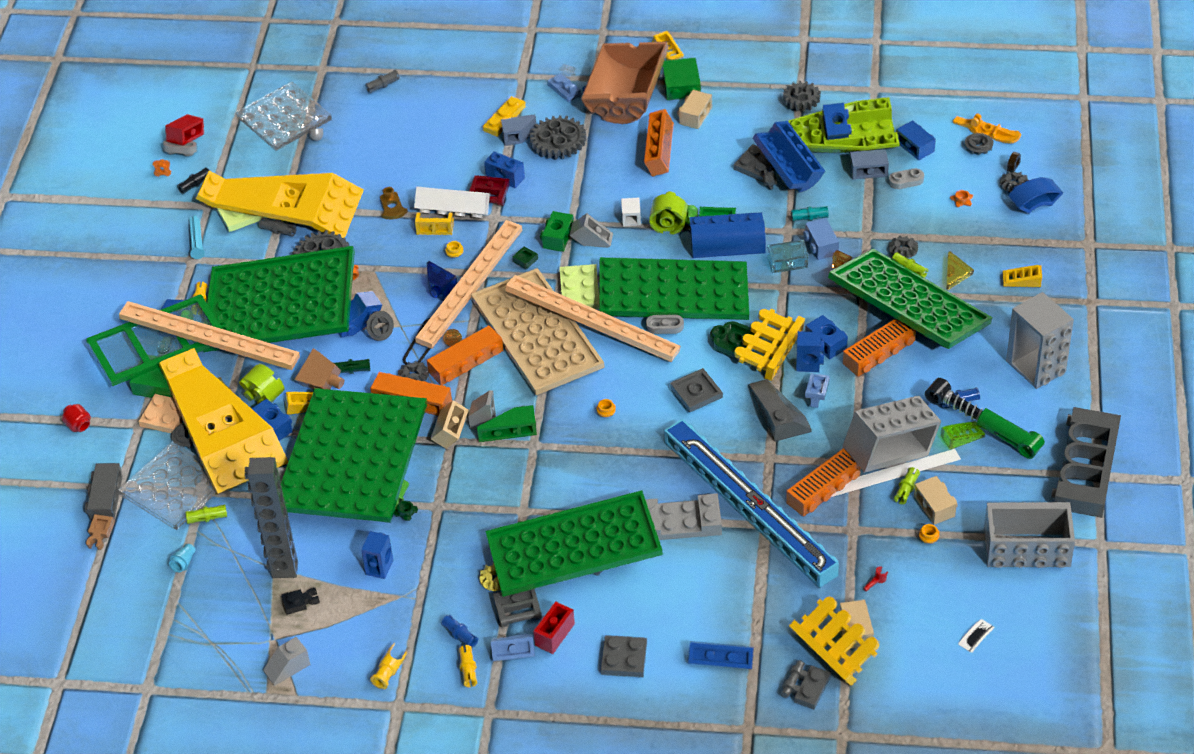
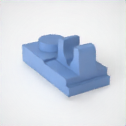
(564, 87)
(817, 388)
(512, 647)

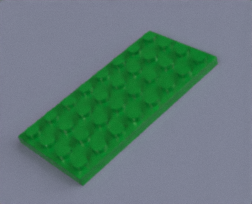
(673, 288)
(910, 298)
(573, 543)

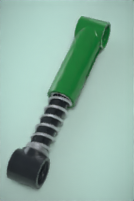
(1026, 442)

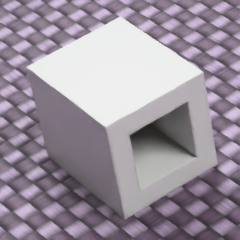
(631, 212)

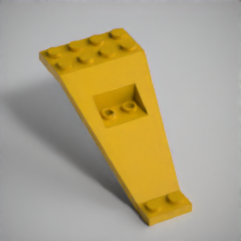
(307, 199)
(207, 401)

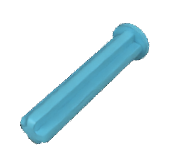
(196, 240)

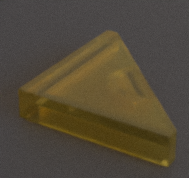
(957, 270)

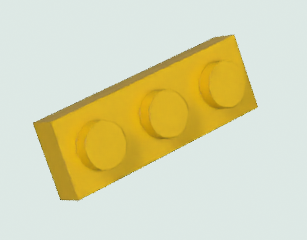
(509, 109)

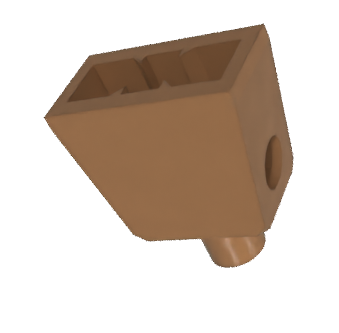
(319, 373)

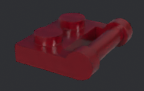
(491, 185)

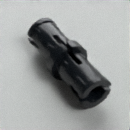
(193, 181)

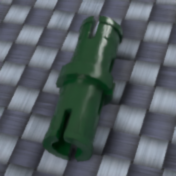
(353, 366)

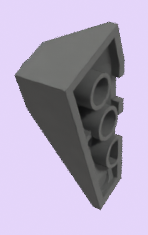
(780, 415)

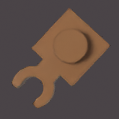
(100, 528)

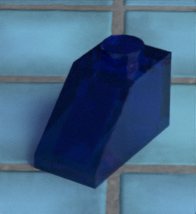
(440, 281)

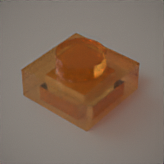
(840, 258)

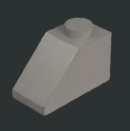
(590, 232)
(481, 410)
(287, 661)

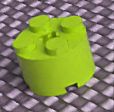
(668, 213)
(261, 385)

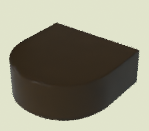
(1014, 161)

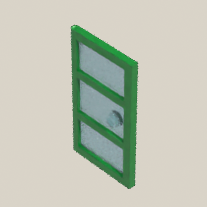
(137, 349)

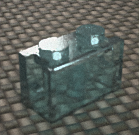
(787, 256)

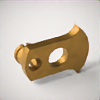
(390, 197)

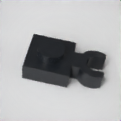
(296, 600)

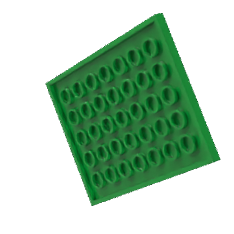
(284, 295)
(352, 454)

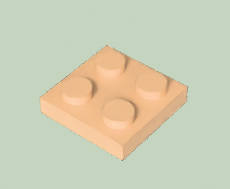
(161, 414)

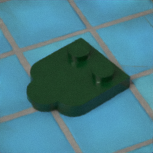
(729, 337)

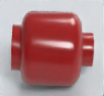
(76, 418)

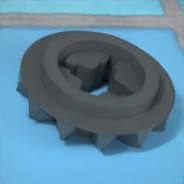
(975, 139)
(1006, 182)
(909, 251)
(385, 330)
(422, 371)
(179, 436)

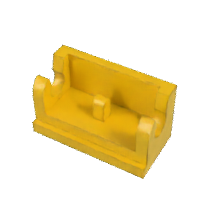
(434, 226)

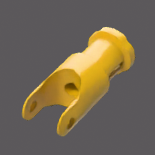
(387, 668)

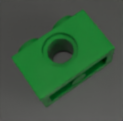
(557, 231)

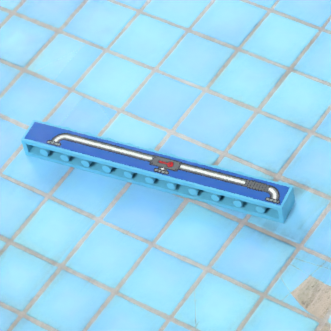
(752, 503)

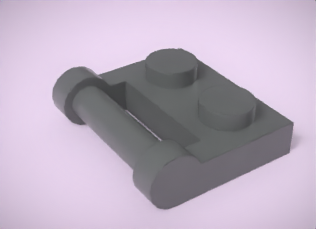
(514, 603)

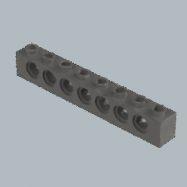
(272, 517)

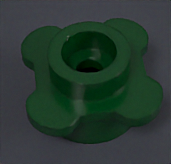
(405, 510)

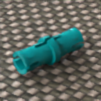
(810, 213)

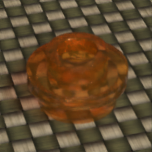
(452, 337)

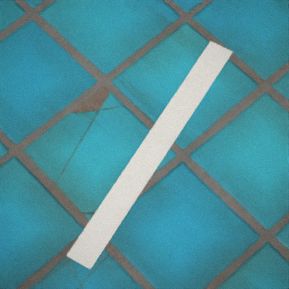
(899, 471)

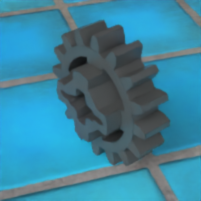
(801, 95)

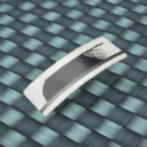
(976, 635)

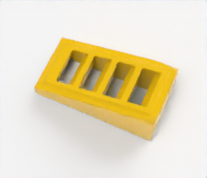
(666, 37)
(1029, 277)
(297, 402)

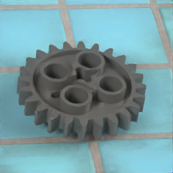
(558, 137)
(328, 241)

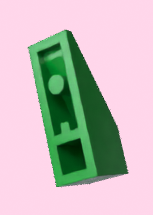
(510, 424)

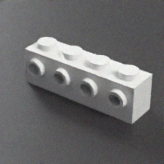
(452, 200)

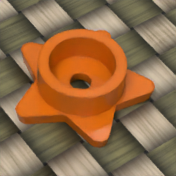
(958, 198)

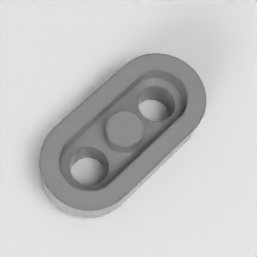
(187, 149)
(906, 178)
(665, 324)

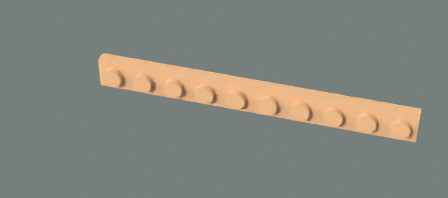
(468, 284)
(593, 318)
(209, 335)

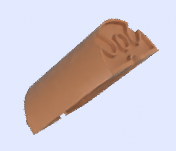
(624, 80)

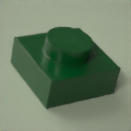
(525, 257)

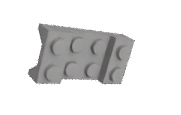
(686, 518)

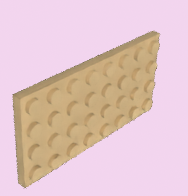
(538, 340)

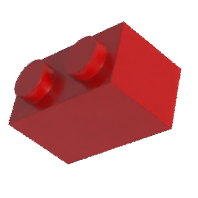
(184, 129)
(554, 627)

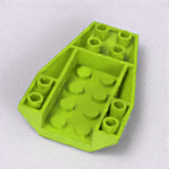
(870, 128)

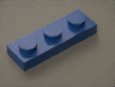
(721, 655)

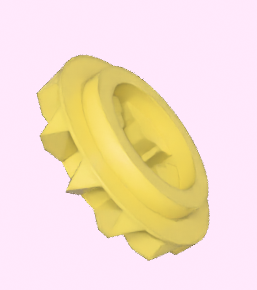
(487, 580)

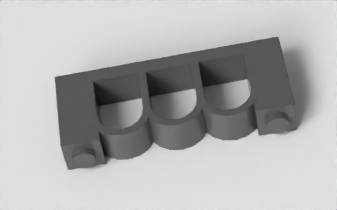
(1092, 425)

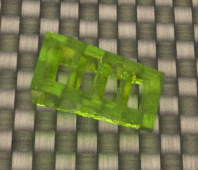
(952, 441)

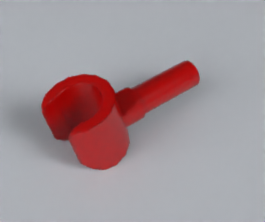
(878, 578)

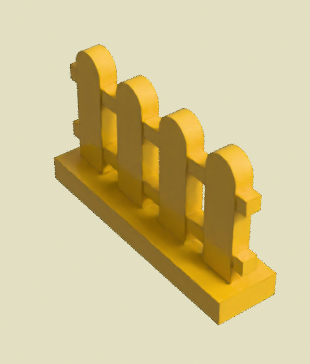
(777, 353)
(843, 645)

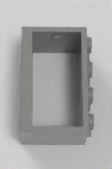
(1039, 340)
(891, 433)
(1029, 519)

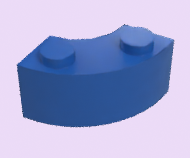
(1035, 193)
(361, 307)

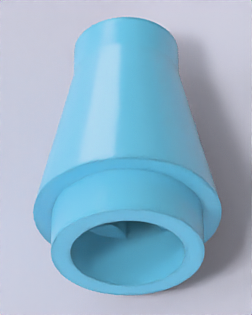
(181, 559)

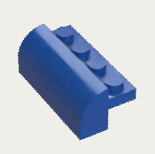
(789, 156)
(727, 235)

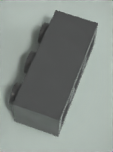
(104, 490)

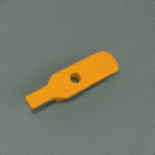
(997, 133)

